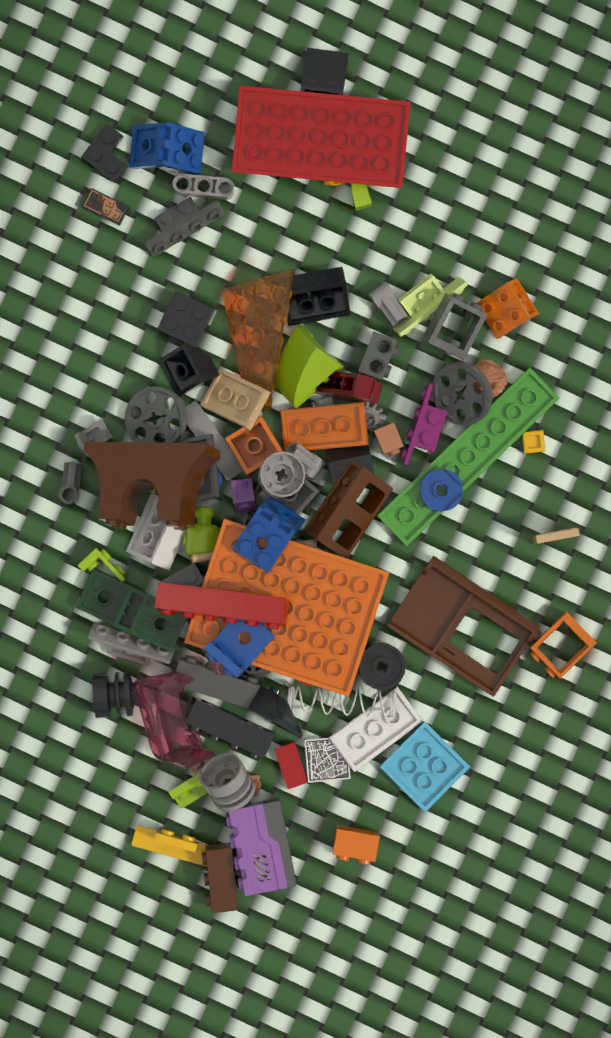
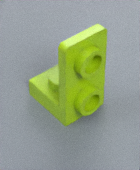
(91, 563)

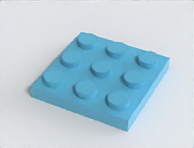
(424, 766)

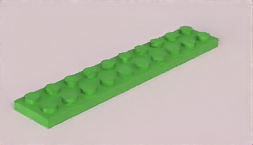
(472, 452)

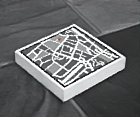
(325, 761)

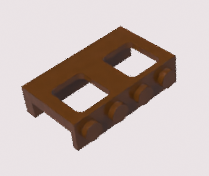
(342, 505)

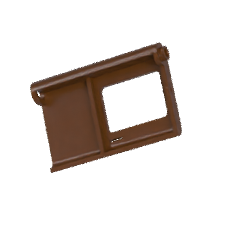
(436, 609)

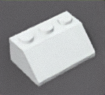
(153, 539)

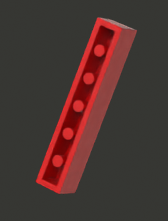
(221, 604)

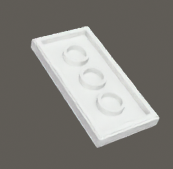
(370, 735)

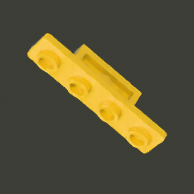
(169, 844)

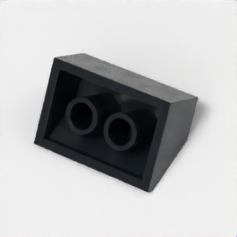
(318, 296)

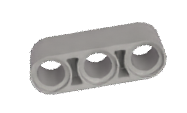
(213, 191)

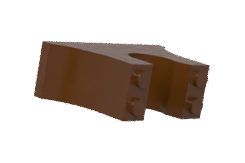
(133, 467)

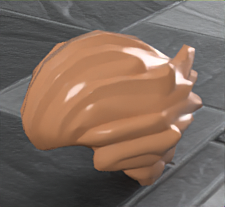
(494, 374)

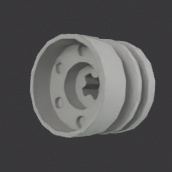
(293, 471)
(227, 782)

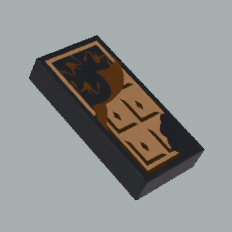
(105, 207)

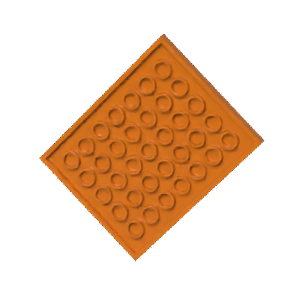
(327, 615)

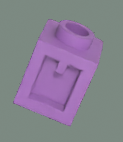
(243, 495)

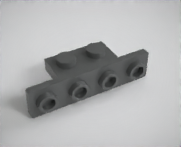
(182, 222)

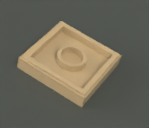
(568, 533)

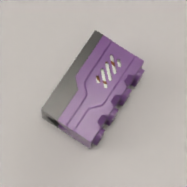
(261, 847)

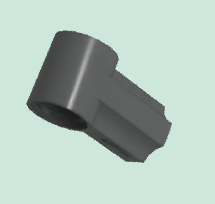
(71, 481)

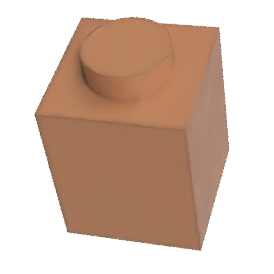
(389, 439)

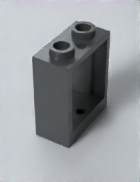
(439, 318)

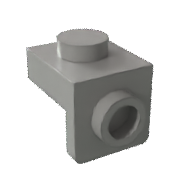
(95, 433)

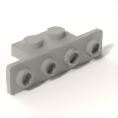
(129, 646)

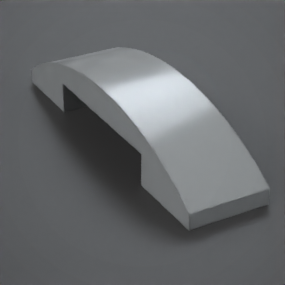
(201, 425)

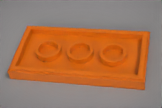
(325, 426)

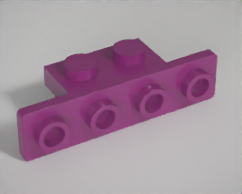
(427, 427)

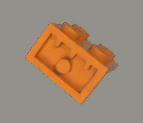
(507, 308)

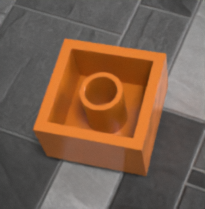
(253, 445)
(355, 844)

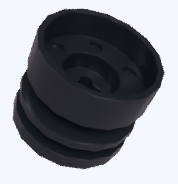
(112, 694)

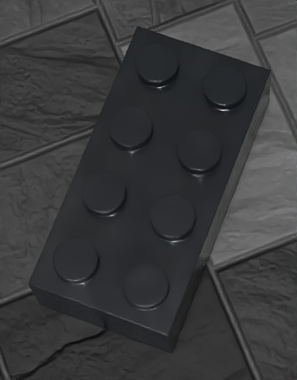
(231, 728)

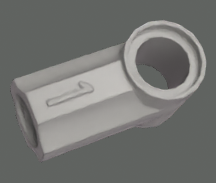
(385, 299)
(311, 462)

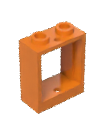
(568, 620)

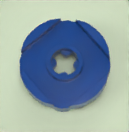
(441, 477)

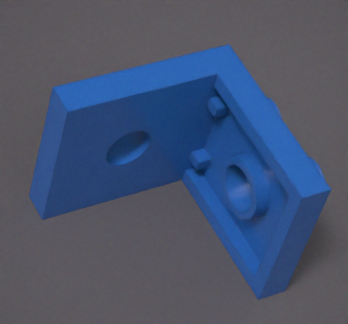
(166, 147)
(276, 525)
(232, 653)

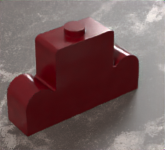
(351, 387)

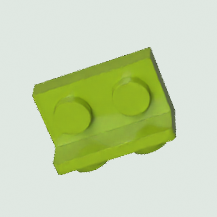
(188, 791)

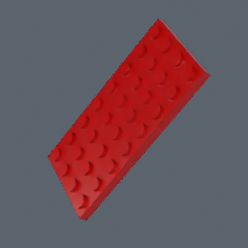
(321, 136)

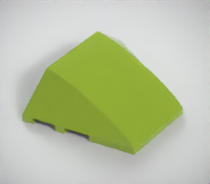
(303, 367)

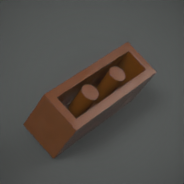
(220, 877)

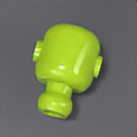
(203, 535)

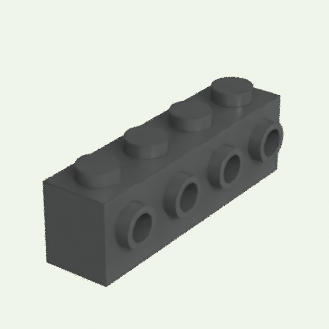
(222, 687)

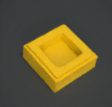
(533, 442)

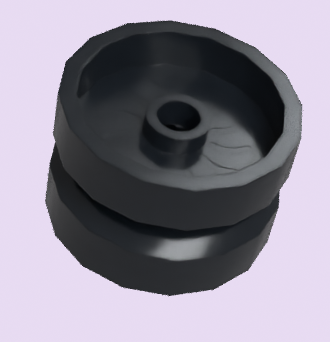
(390, 675)

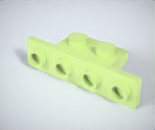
(424, 300)

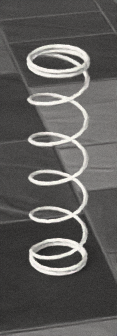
(292, 695)

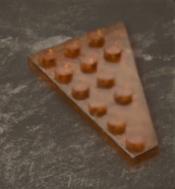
(256, 325)

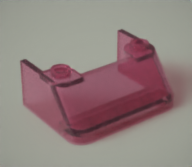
(166, 721)

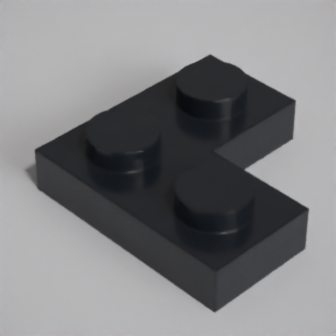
(100, 153)

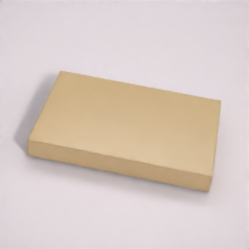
(235, 399)

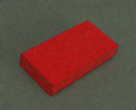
(291, 765)

